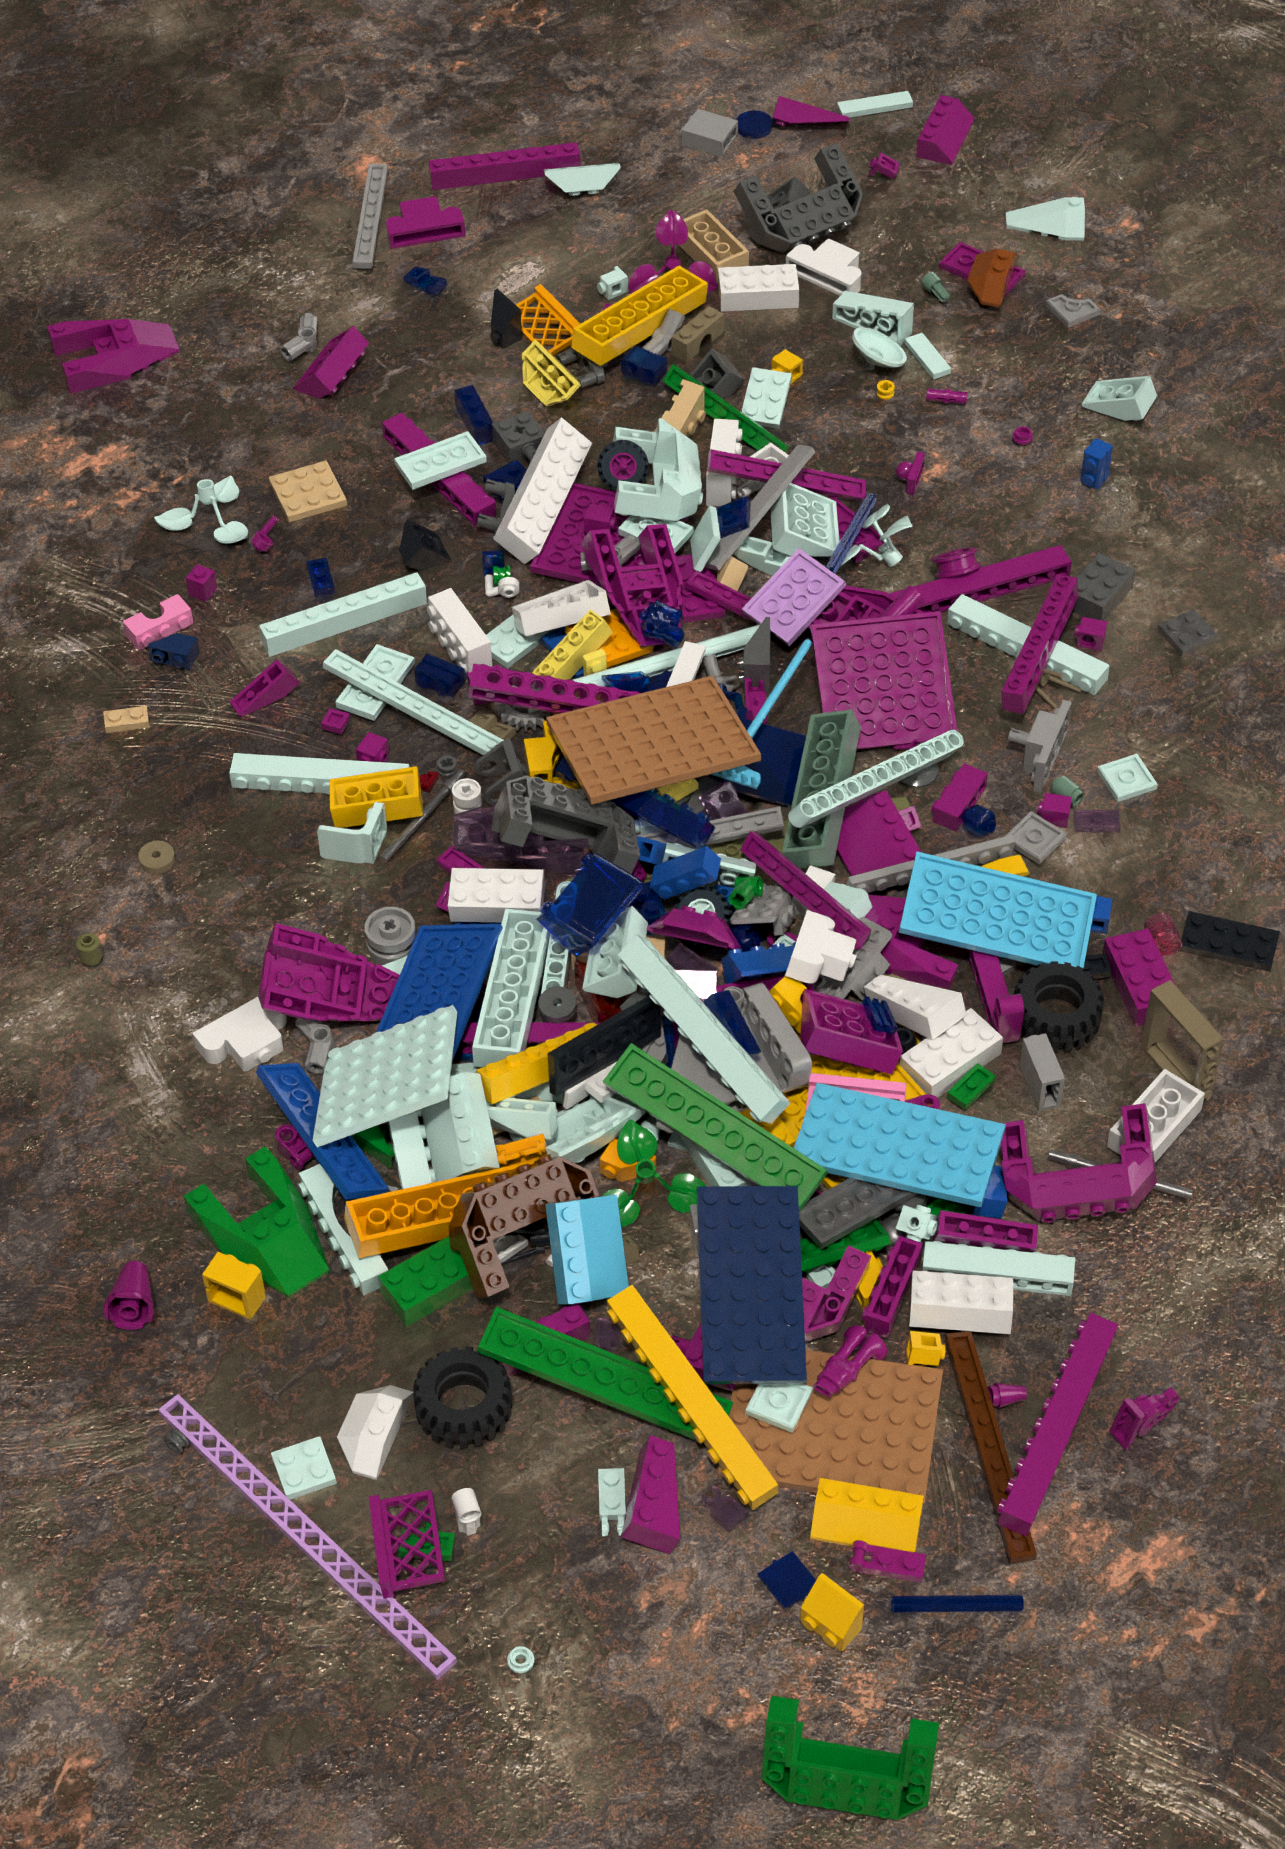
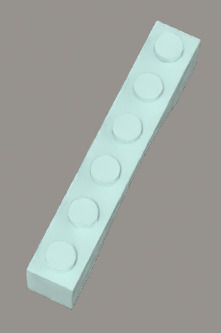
(322, 1195)

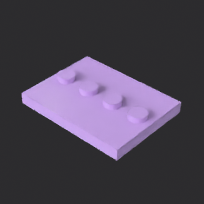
(794, 596)

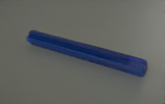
(957, 1603)

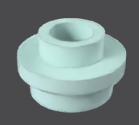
(520, 1653)

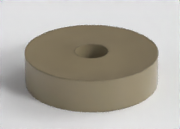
(159, 849)

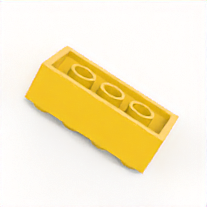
(356, 794)
(867, 1514)

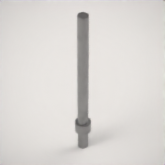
(446, 789)
(1073, 1161)

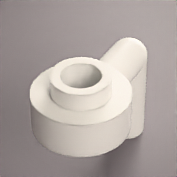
(506, 587)

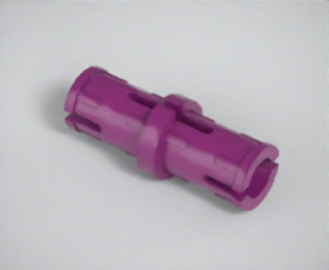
(946, 396)

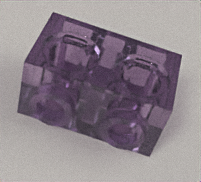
(729, 804)

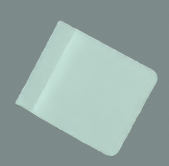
(355, 845)

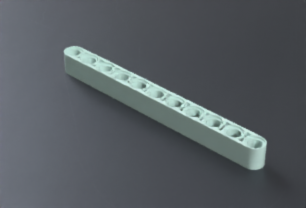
(875, 778)

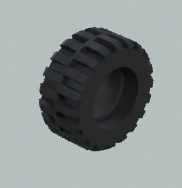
(1066, 984)
(465, 1425)

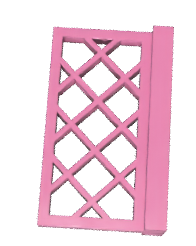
(880, 1088)

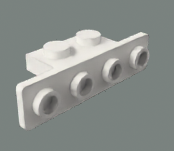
(593, 1085)

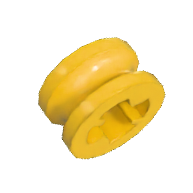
(885, 389)

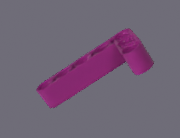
(1002, 1010)

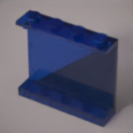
(779, 762)

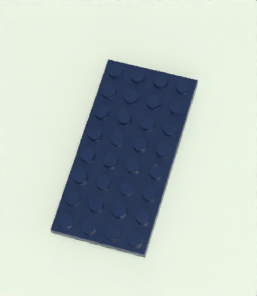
(751, 1285)

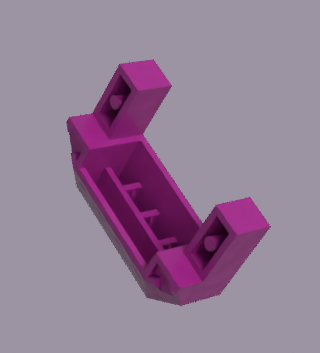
(1083, 1189)
(828, 1307)

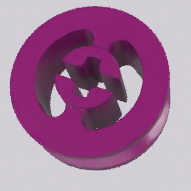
(956, 562)

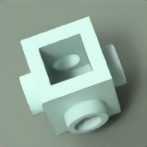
(911, 1217)

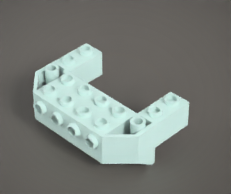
(675, 475)

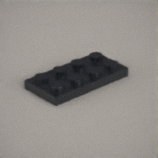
(1229, 941)

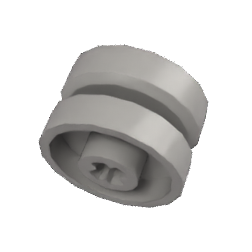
(389, 934)

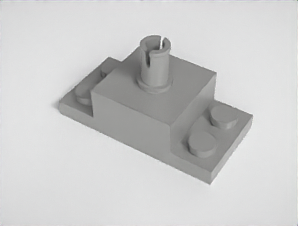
(1043, 743)

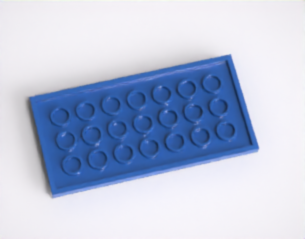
(442, 971)

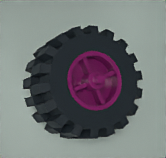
(623, 462)

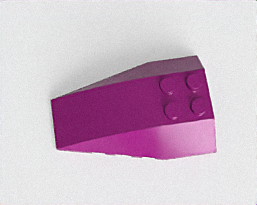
(321, 980)

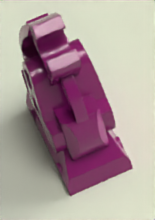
(1140, 1415)

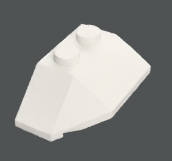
(372, 1428)

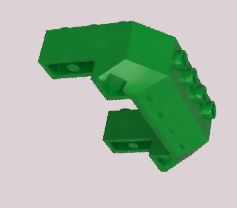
(847, 1775)

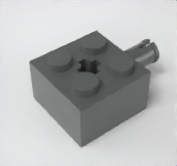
(517, 437)

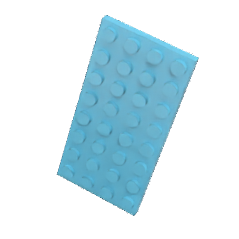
(997, 912)
(900, 1144)

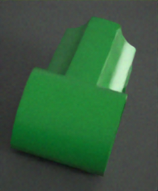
(745, 890)

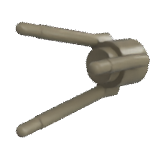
(1050, 675)

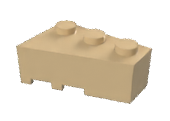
(687, 408)

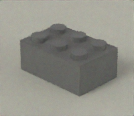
(1102, 587)

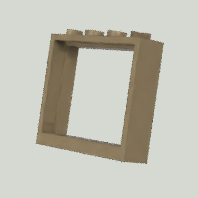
(1170, 1001)

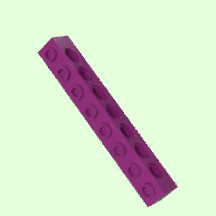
(1039, 644)
(543, 699)

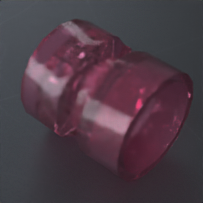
(1164, 933)

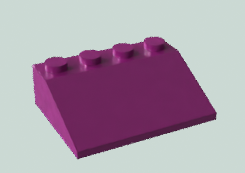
(874, 836)
(845, 1033)

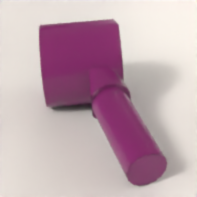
(914, 743)

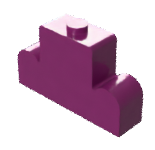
(424, 223)

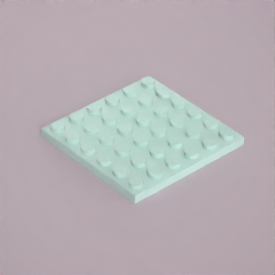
(386, 1076)

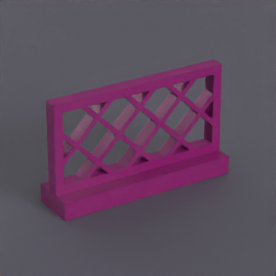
(383, 1542)

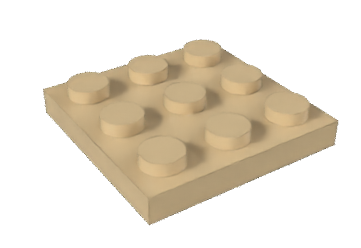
(307, 491)

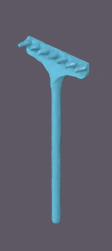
(743, 774)

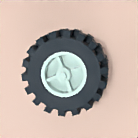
(709, 901)

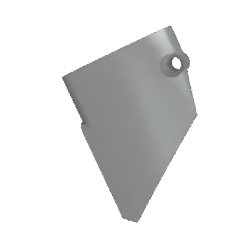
(781, 1055)

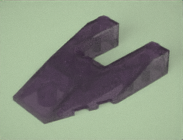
(474, 837)

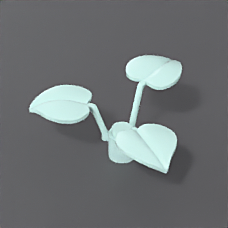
(208, 493)
(887, 551)

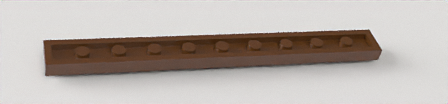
(986, 1436)

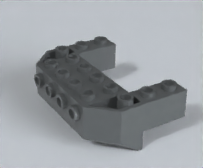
(808, 217)
(565, 814)

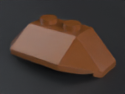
(992, 275)

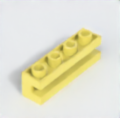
(581, 640)

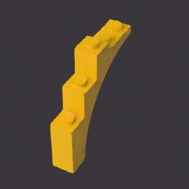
(542, 755)

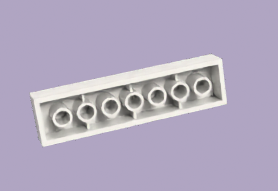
(542, 491)

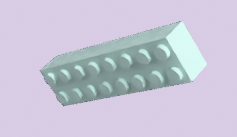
(511, 988)

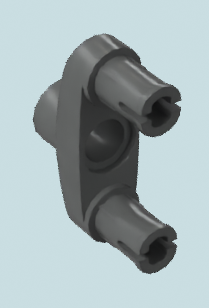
(595, 372)
(507, 492)

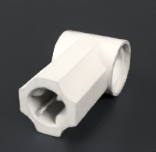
(466, 1510)

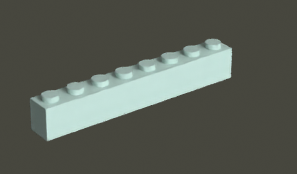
(343, 614)
(1009, 636)
(297, 773)

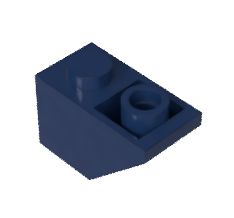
(175, 651)

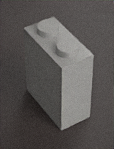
(709, 132)
(1042, 1072)

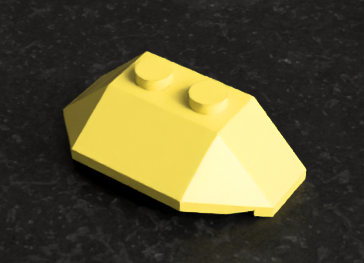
(547, 376)

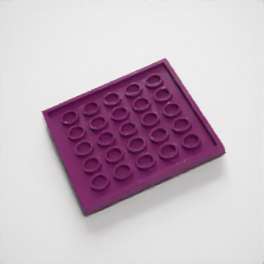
(563, 545)
(888, 674)

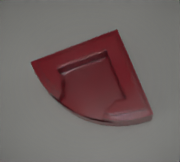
(428, 781)

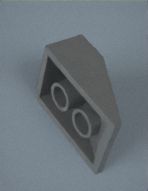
(757, 658)

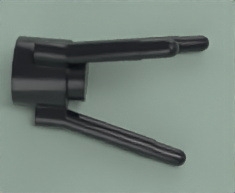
(538, 1237)

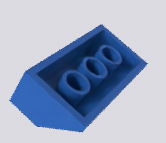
(756, 963)

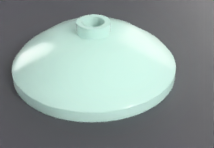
(878, 348)

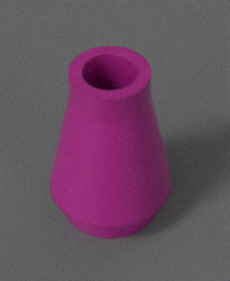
(1006, 1394)

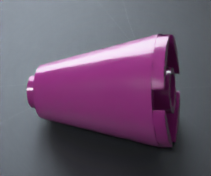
(130, 1298)

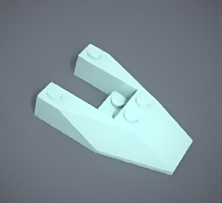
(521, 1115)

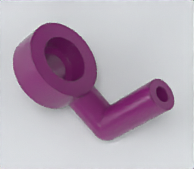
(260, 540)

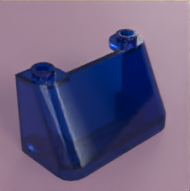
(589, 903)

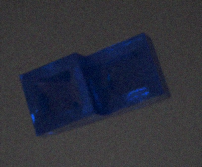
(422, 280)

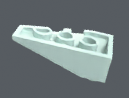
(1057, 217)

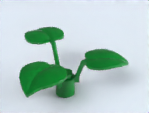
(640, 1145)

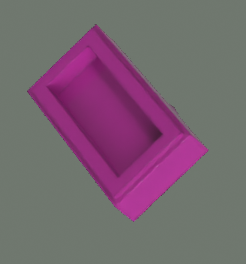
(911, 472)

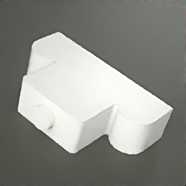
(828, 266)
(820, 951)
(244, 1033)

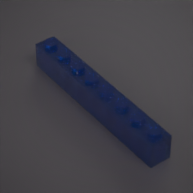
(659, 811)

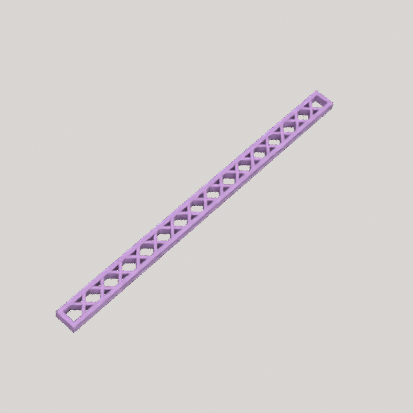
(213, 1456)

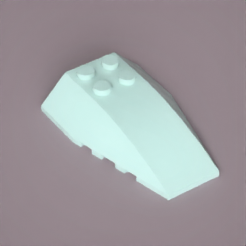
(589, 1127)

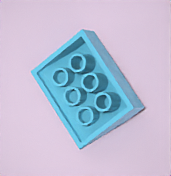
(587, 1249)

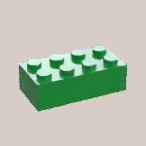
(425, 1282)

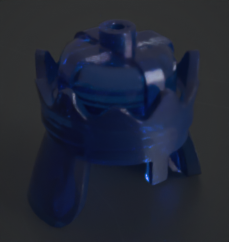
(662, 623)

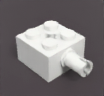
(770, 453)

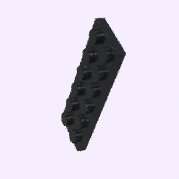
(602, 1045)

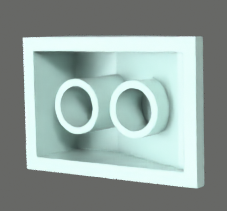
(1122, 397)

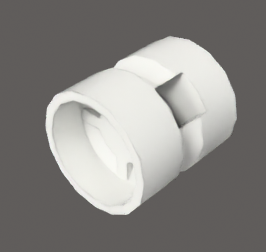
(466, 795)

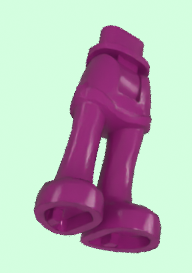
(839, 1371)

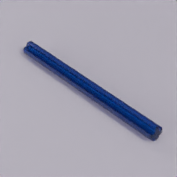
(851, 532)

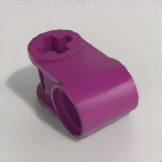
(295, 1149)

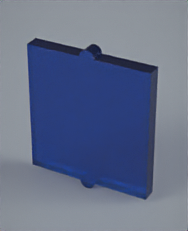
(787, 1580)

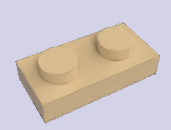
(126, 719)

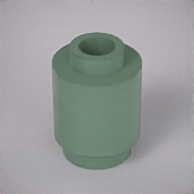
(1066, 787)

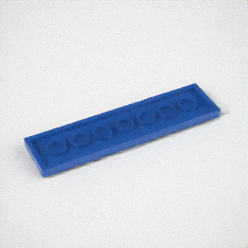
(341, 1158)

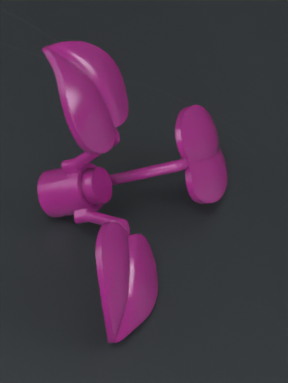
(672, 231)

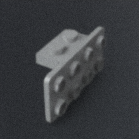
(773, 906)
(867, 966)

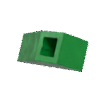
(373, 1142)

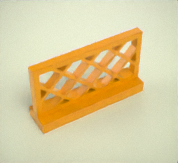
(557, 315)

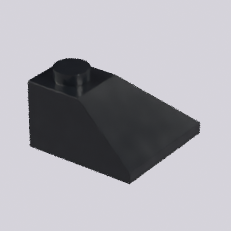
(505, 321)
(422, 547)

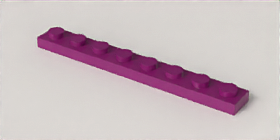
(763, 470)
(803, 887)

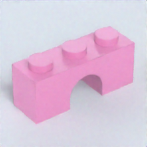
(174, 617)

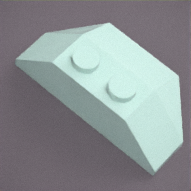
(583, 178)

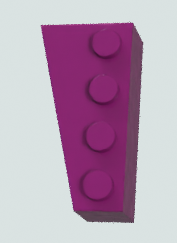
(653, 1499)

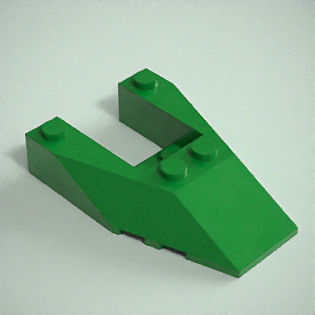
(274, 1239)

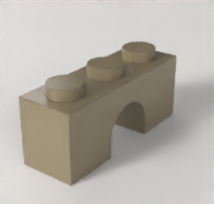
(707, 325)

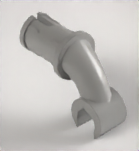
(713, 670)

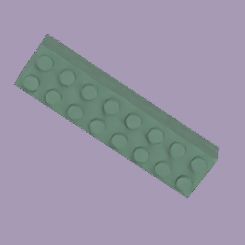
(825, 762)

